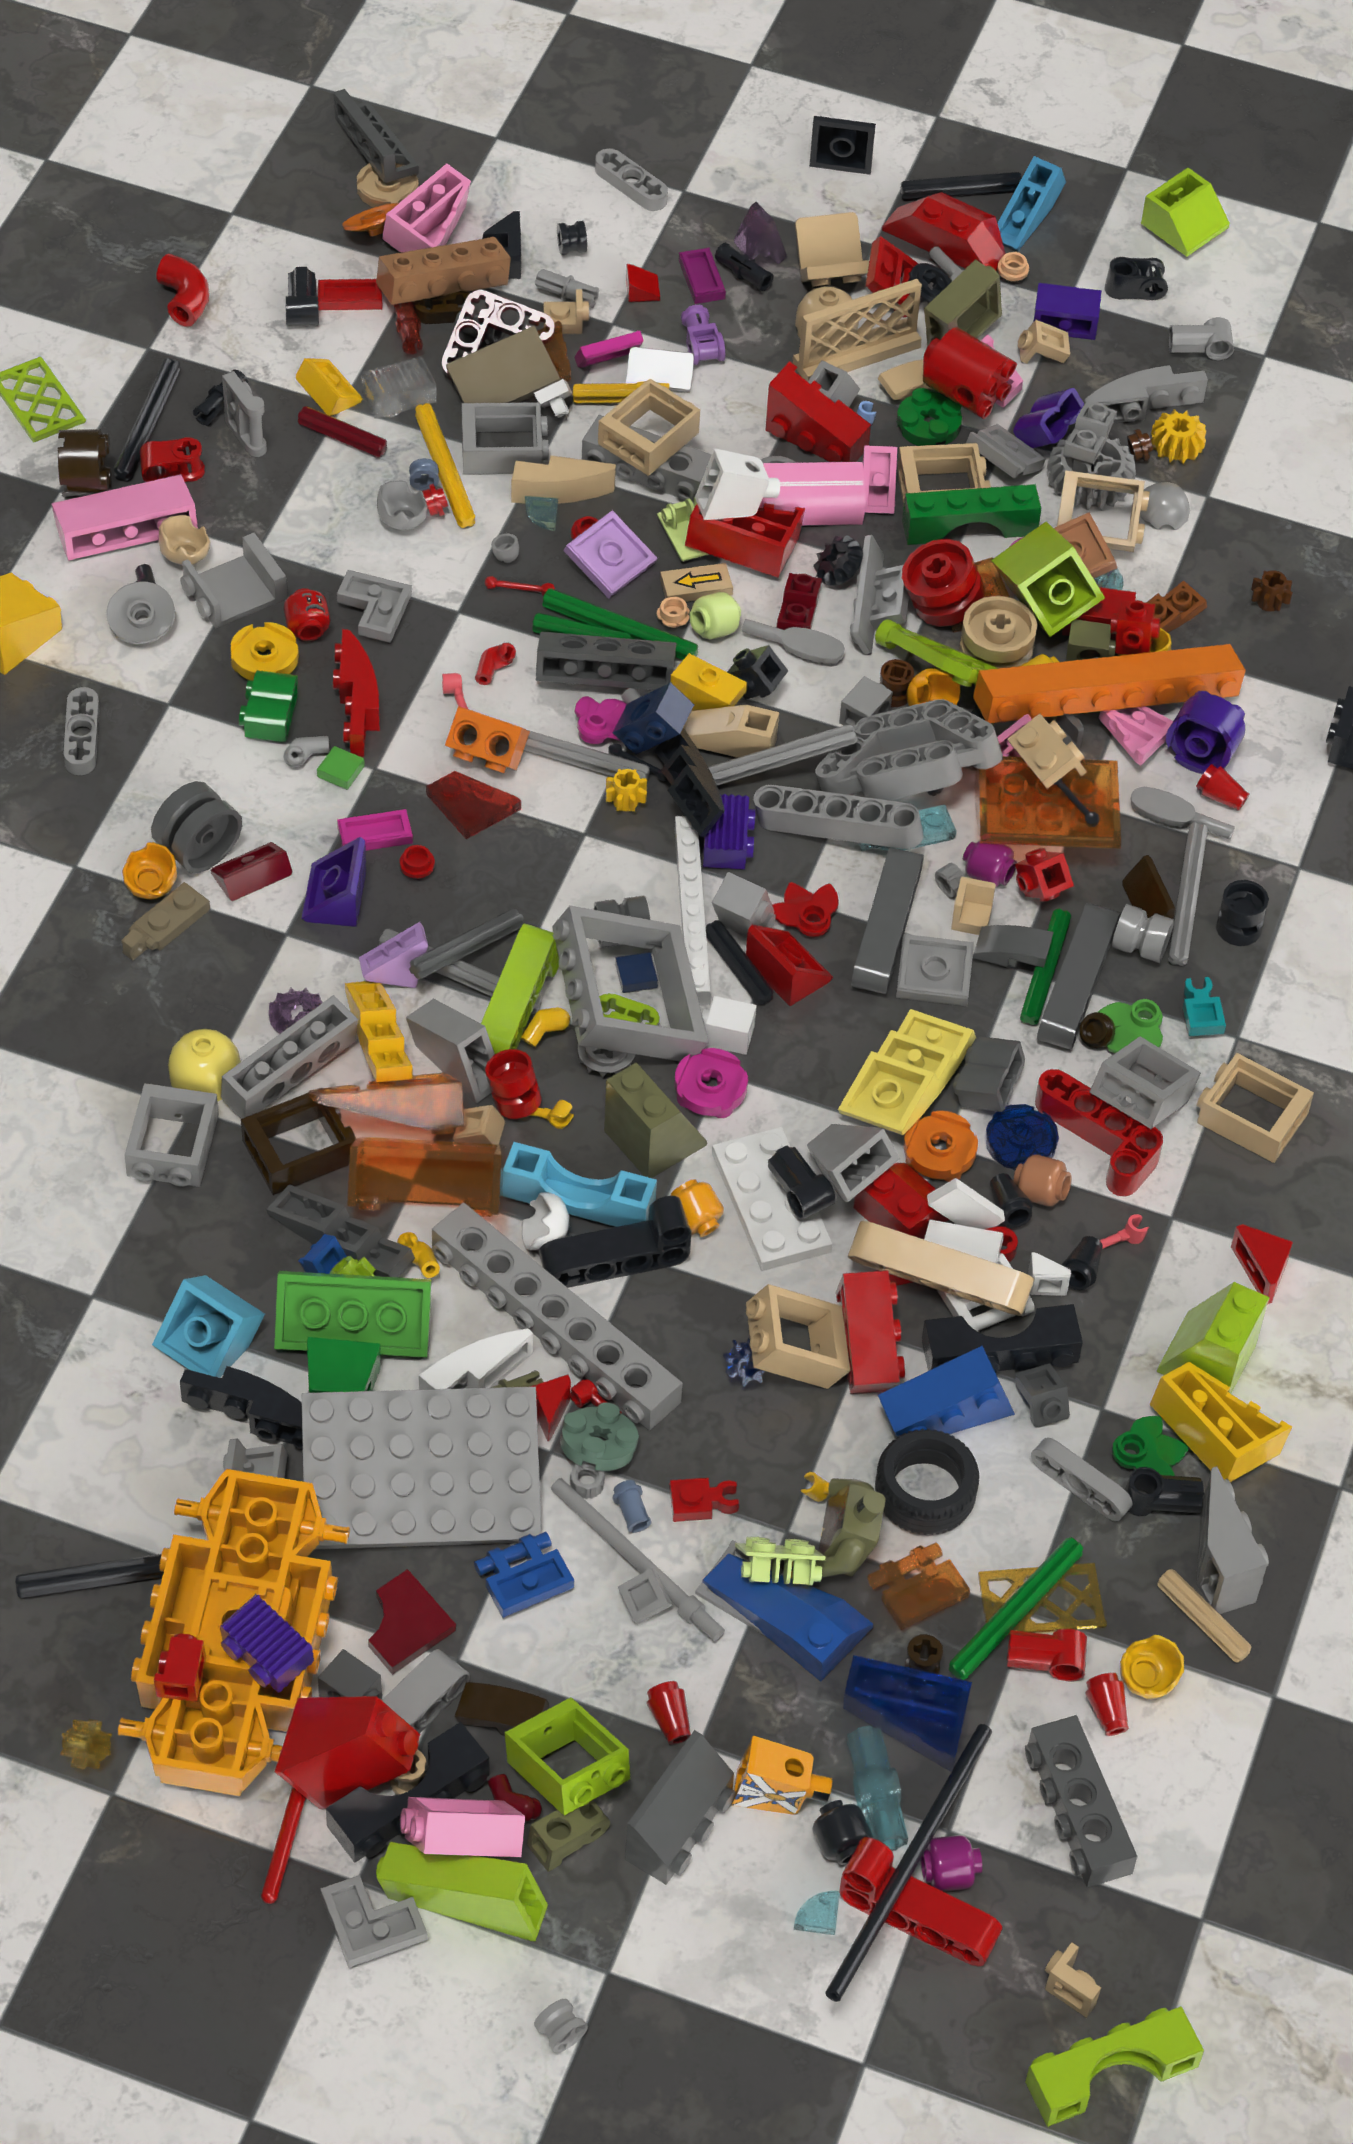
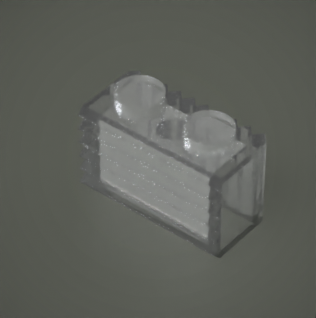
(398, 387)

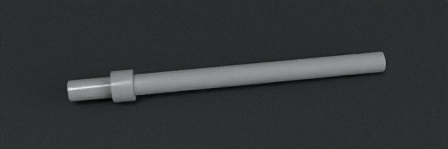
(688, 1606)

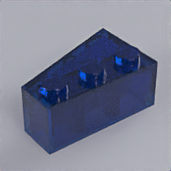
(910, 1705)

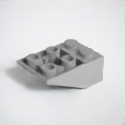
(1228, 1556)

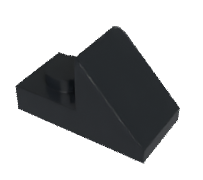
(509, 236)

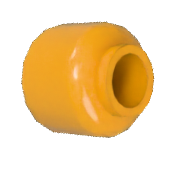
(700, 1206)

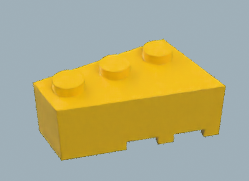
(1216, 1423)

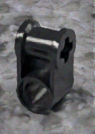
(1133, 276)

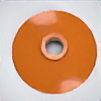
(369, 220)

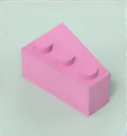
(428, 213)

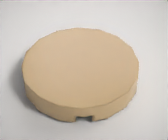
(376, 193)

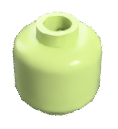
(715, 615)

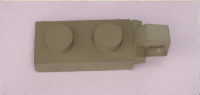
(165, 921)

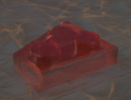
(471, 803)

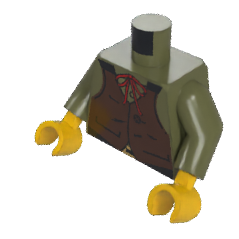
(849, 1522)

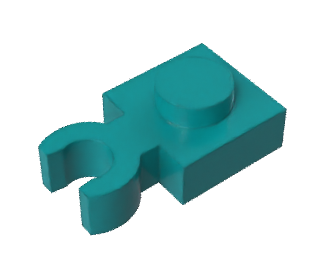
(1202, 1012)

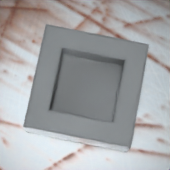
(645, 1595)

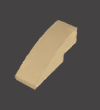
(562, 479)

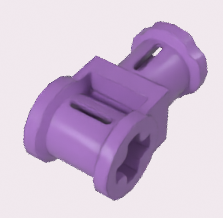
(702, 337)

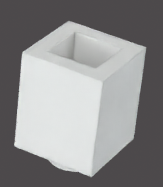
(729, 1024)

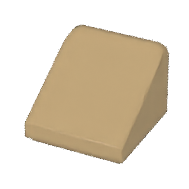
(481, 1125)

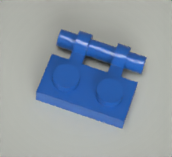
(528, 1582)

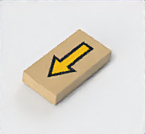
(696, 582)

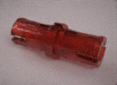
(408, 327)

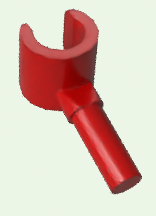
(585, 1392)

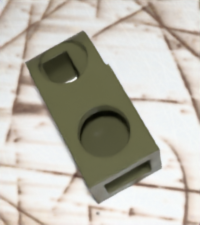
(561, 1835)

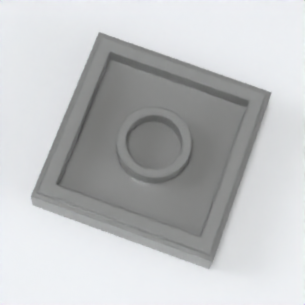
(935, 970)

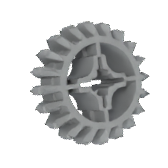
(1112, 461)

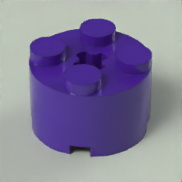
(1206, 732)

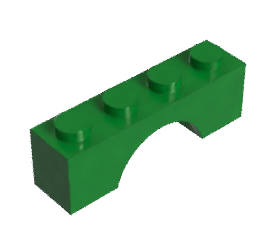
(936, 513)

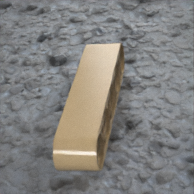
(941, 1268)

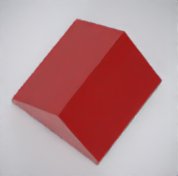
(785, 963)

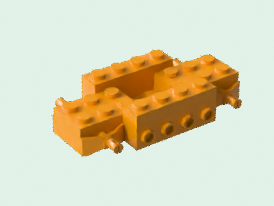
(255, 1544)

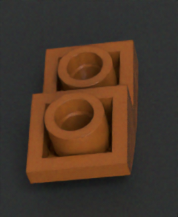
(1178, 606)

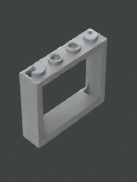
(687, 1028)

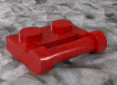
(887, 266)

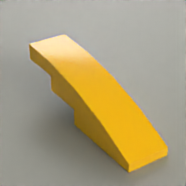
(378, 1031)

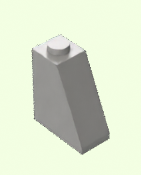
(454, 1045)
(852, 1156)

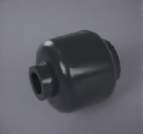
(840, 1830)

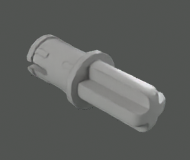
(565, 286)

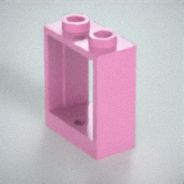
(463, 1827)

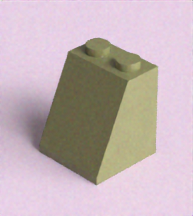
(647, 1123)

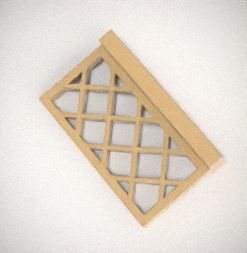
(866, 344)

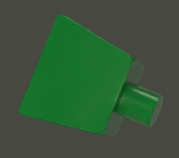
(342, 1365)

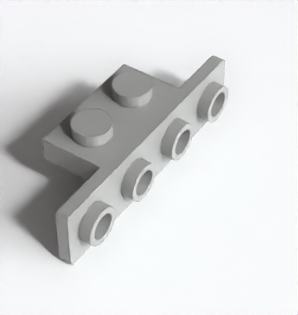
(879, 596)

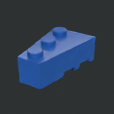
(948, 1397)

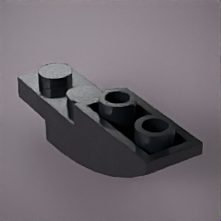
(240, 1395)

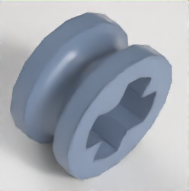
(423, 466)

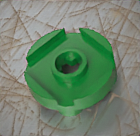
(924, 404)

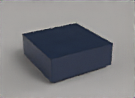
(636, 972)

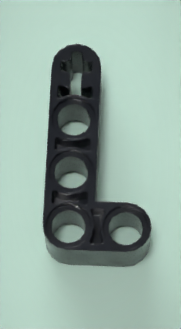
(622, 1249)

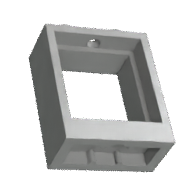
(502, 418)
(1135, 1073)
(179, 1106)

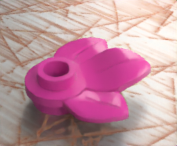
(598, 719)

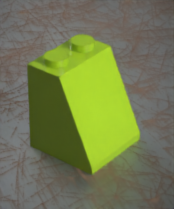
(1048, 578)
(1219, 1334)

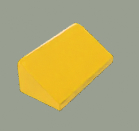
(327, 386)

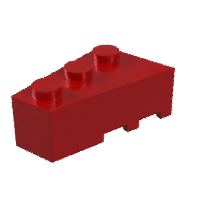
(813, 420)
(752, 541)
(871, 1331)

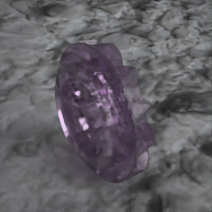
(280, 1009)

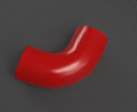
(190, 286)

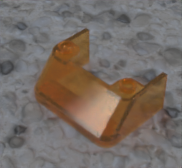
(425, 1173)

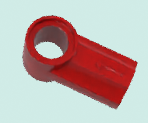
(1058, 1653)

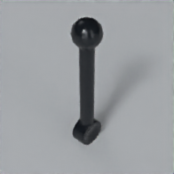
(616, 750)
(1091, 818)

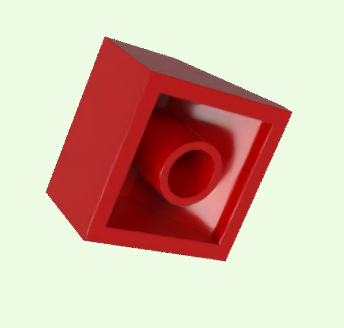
(898, 1201)

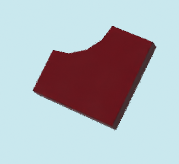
(409, 1622)

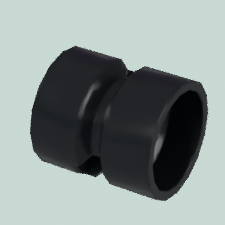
(1242, 912)

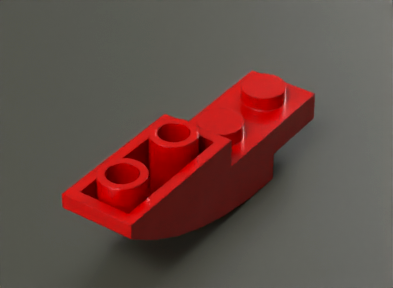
(357, 691)

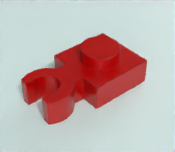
(695, 1499)

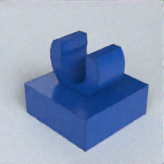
(323, 1255)

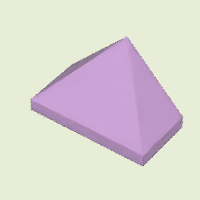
(391, 960)

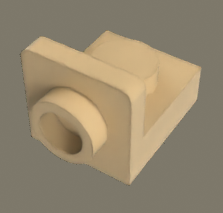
(569, 313)
(1044, 340)
(1070, 1985)

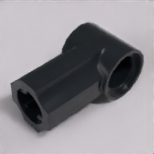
(302, 298)
(804, 1189)
(1164, 1492)

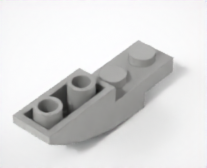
(1150, 390)

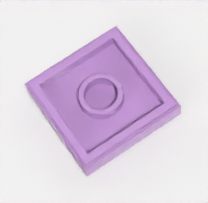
(610, 554)

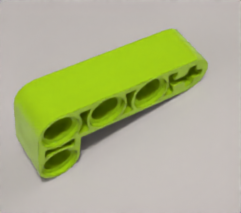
(520, 983)

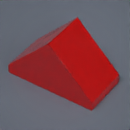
(1261, 1257)

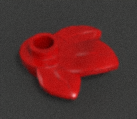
(802, 907)

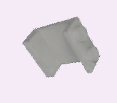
(237, 585)

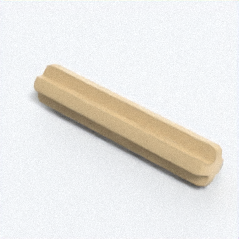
(1204, 1615)

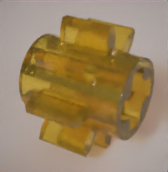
(86, 1744)

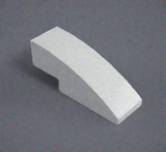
(479, 1363)

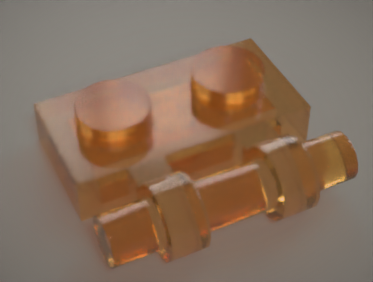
(924, 1593)

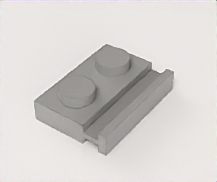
(1006, 451)

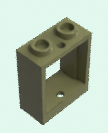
(967, 303)

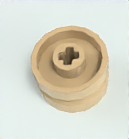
(999, 631)

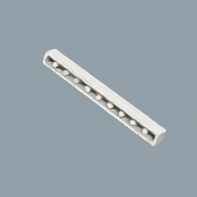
(692, 905)

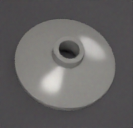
(139, 600)

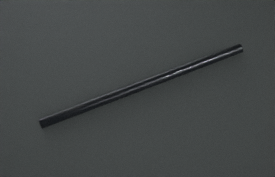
(908, 1864)

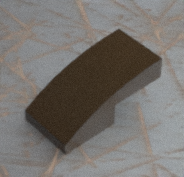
(497, 1706)

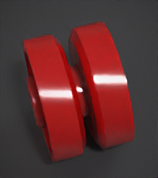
(942, 581)

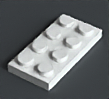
(762, 1202)

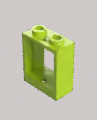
(567, 1723)

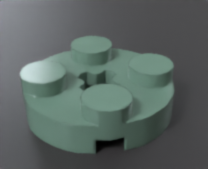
(604, 1421)

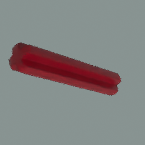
(342, 431)

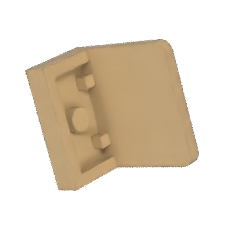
(830, 249)

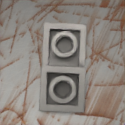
(1090, 432)

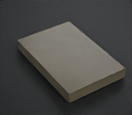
(504, 370)

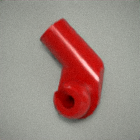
(492, 660)

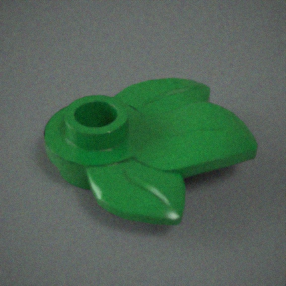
(1151, 1446)

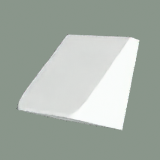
(1048, 1275)

